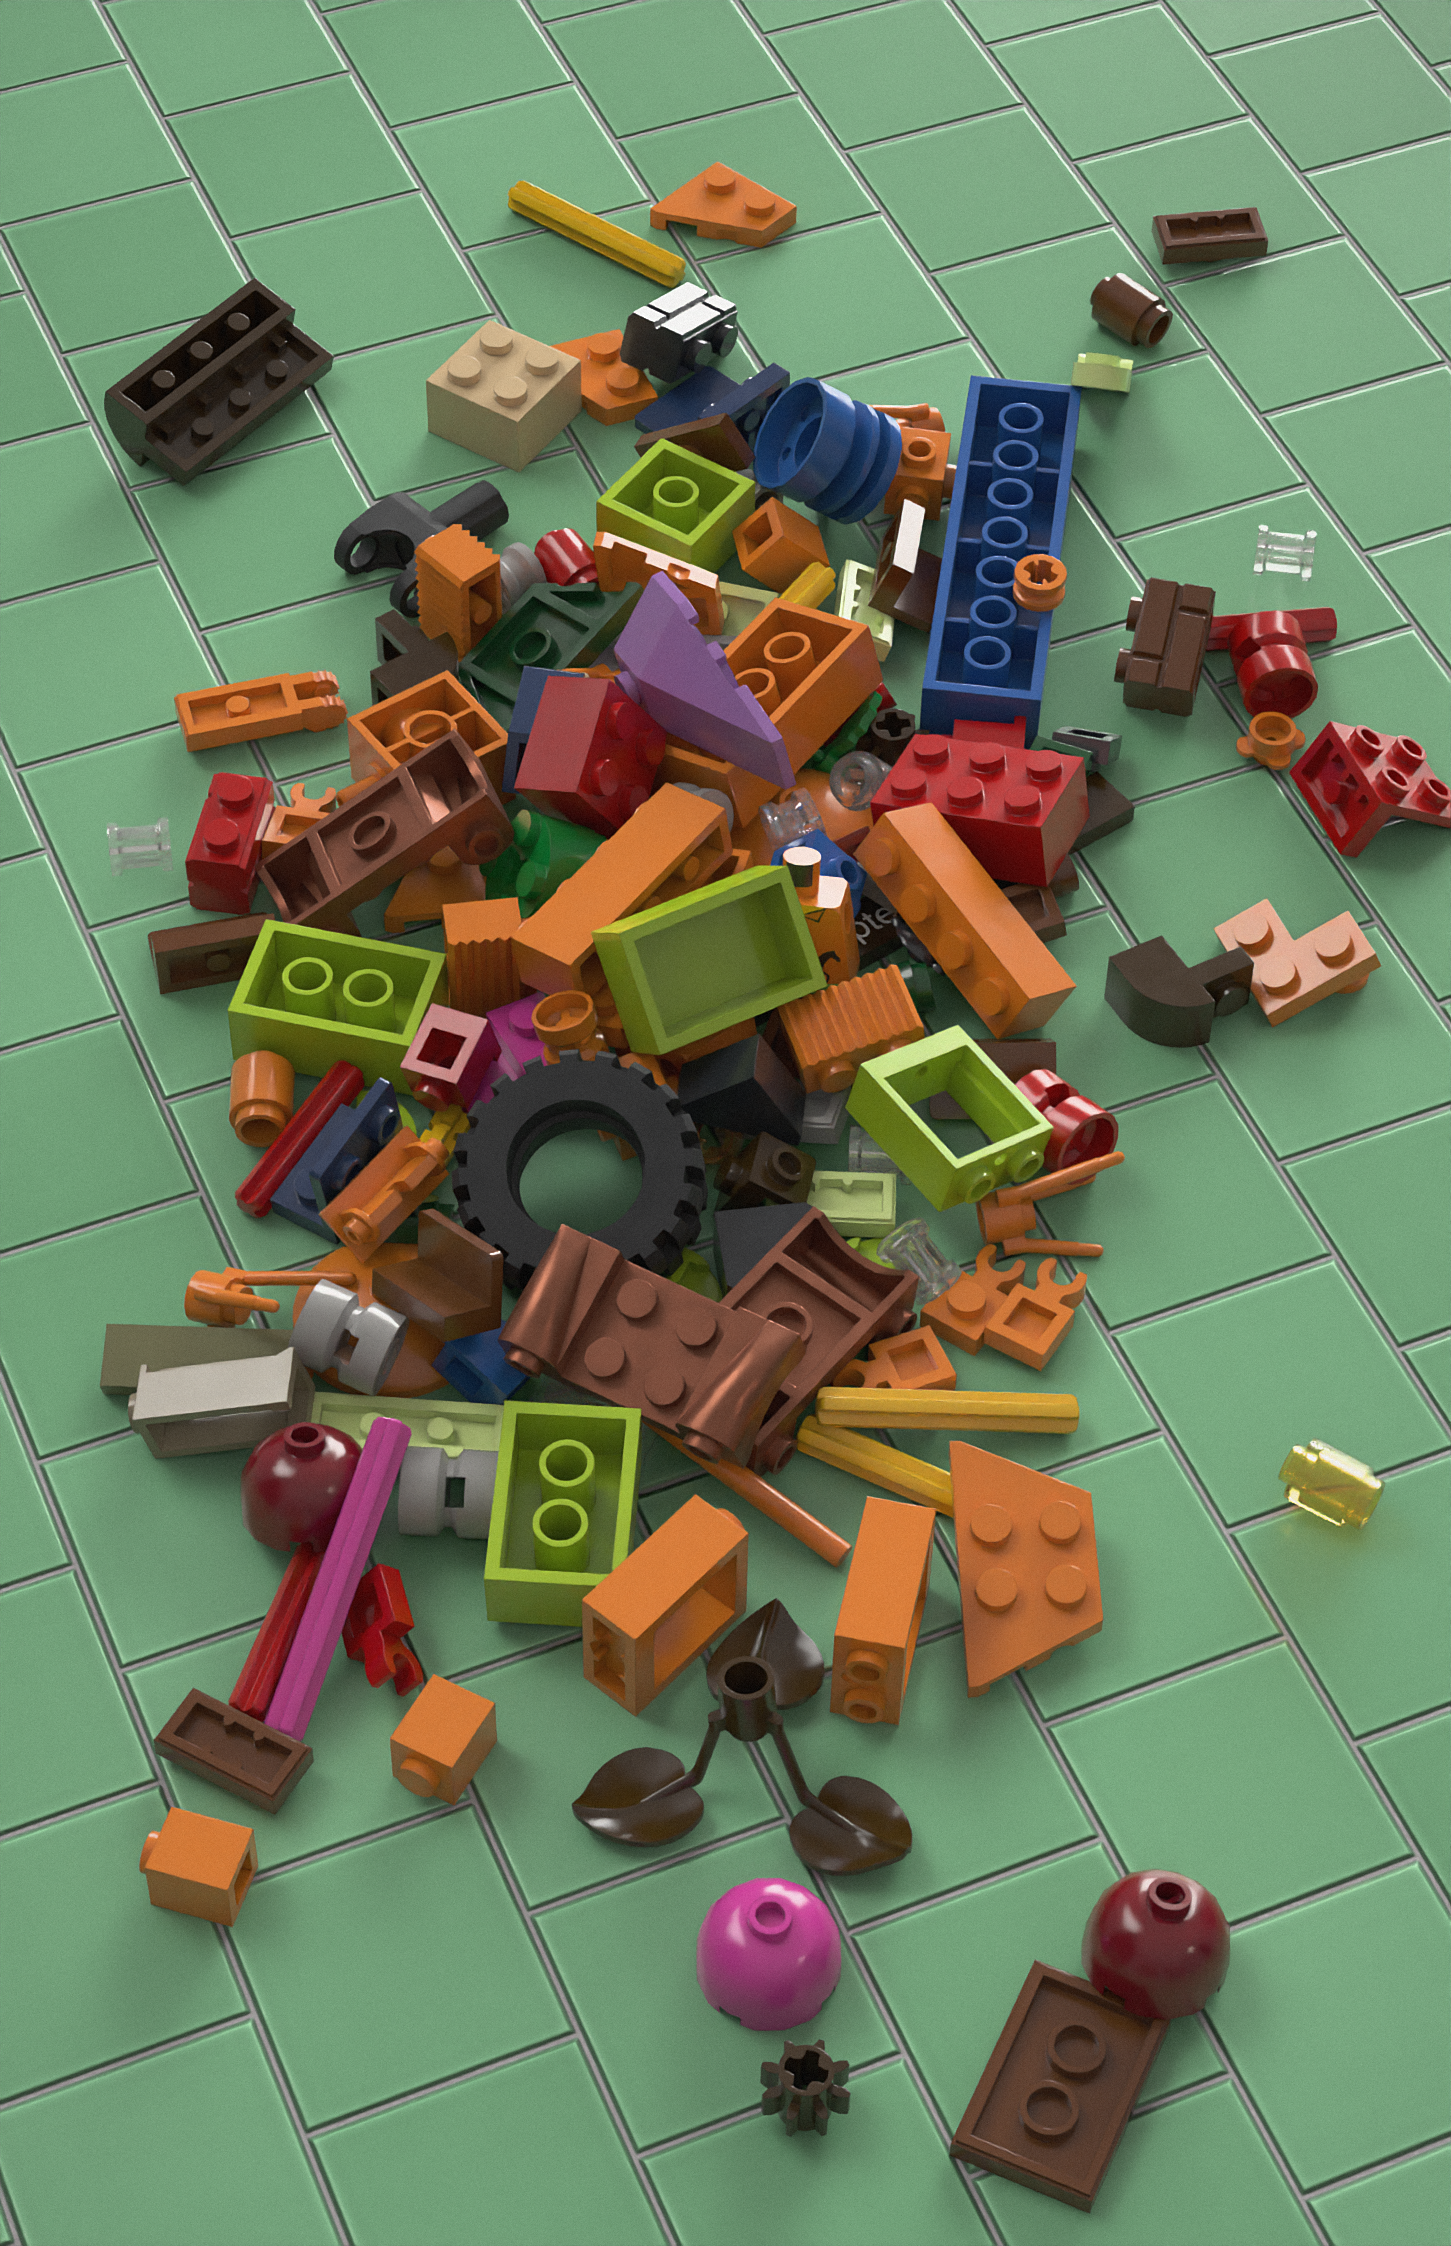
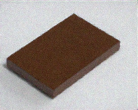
(1059, 2087)

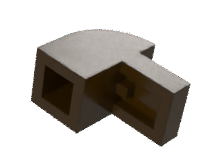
(408, 656)
(1172, 1002)

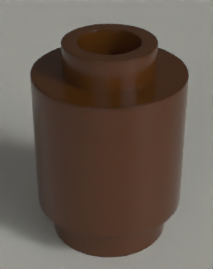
(1130, 310)

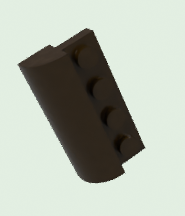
(214, 383)

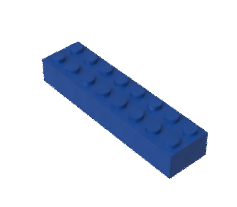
(1005, 505)

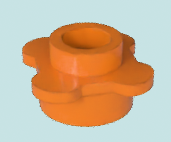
(1271, 740)

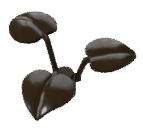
(754, 1672)

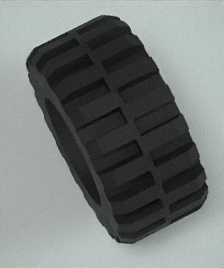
(567, 1099)

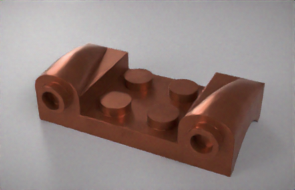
(386, 832)
(835, 1304)
(649, 1346)

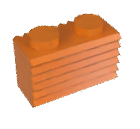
(458, 587)
(482, 956)
(848, 1026)

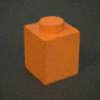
(778, 545)
(443, 1740)
(199, 1866)

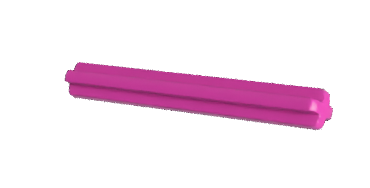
(338, 1577)

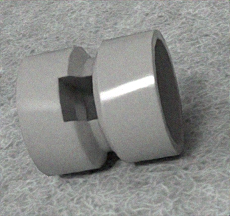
(327, 1325)
(427, 1486)

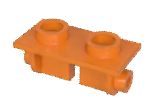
(386, 1192)

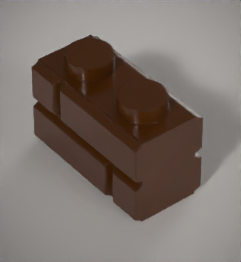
(1167, 646)

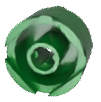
(538, 860)

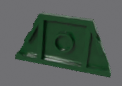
(548, 630)

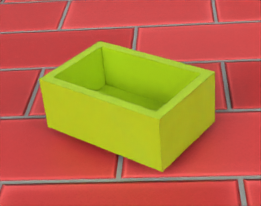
(709, 959)

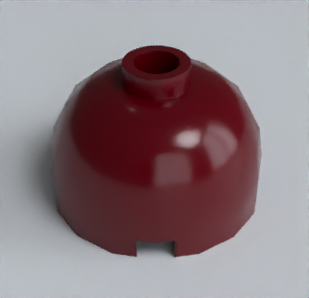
(297, 1485)
(1157, 1944)

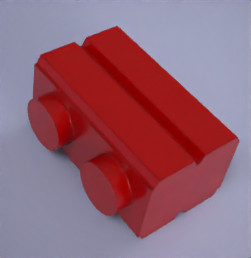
(229, 843)

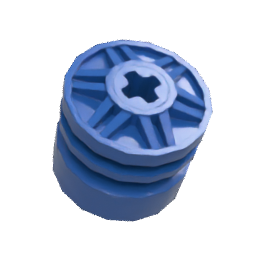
(827, 451)

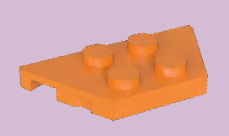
(1020, 1564)

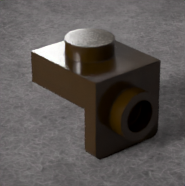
(763, 1171)

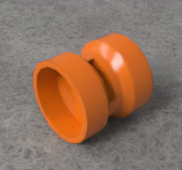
(568, 1023)

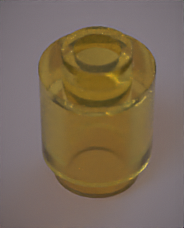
(1331, 1484)

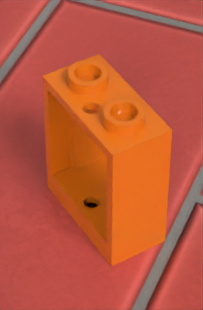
(665, 1604)
(882, 1611)

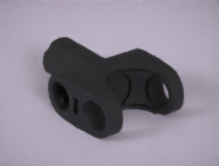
(399, 524)

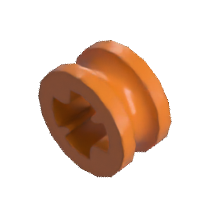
(1039, 569)

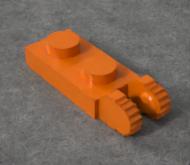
(259, 709)

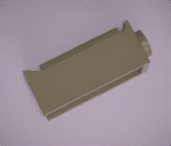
(220, 1403)

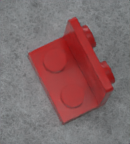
(1363, 778)

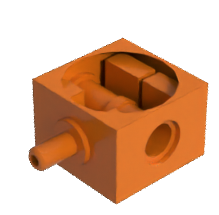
(412, 721)

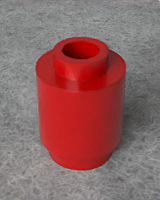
(566, 558)

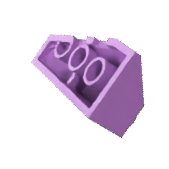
(691, 686)

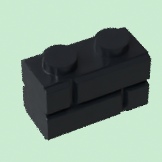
(679, 333)

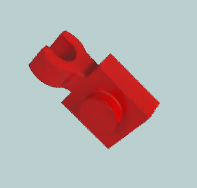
(375, 1630)

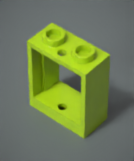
(981, 1089)

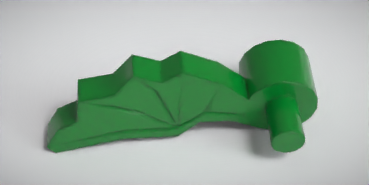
(849, 735)

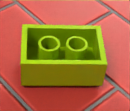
(335, 999)
(560, 1508)

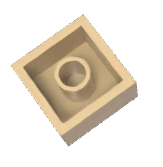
(504, 395)

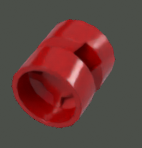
(1272, 664)
(1080, 1125)

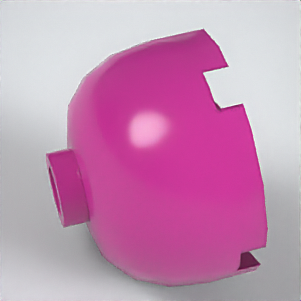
(768, 1954)

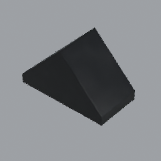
(743, 1091)
(747, 1236)

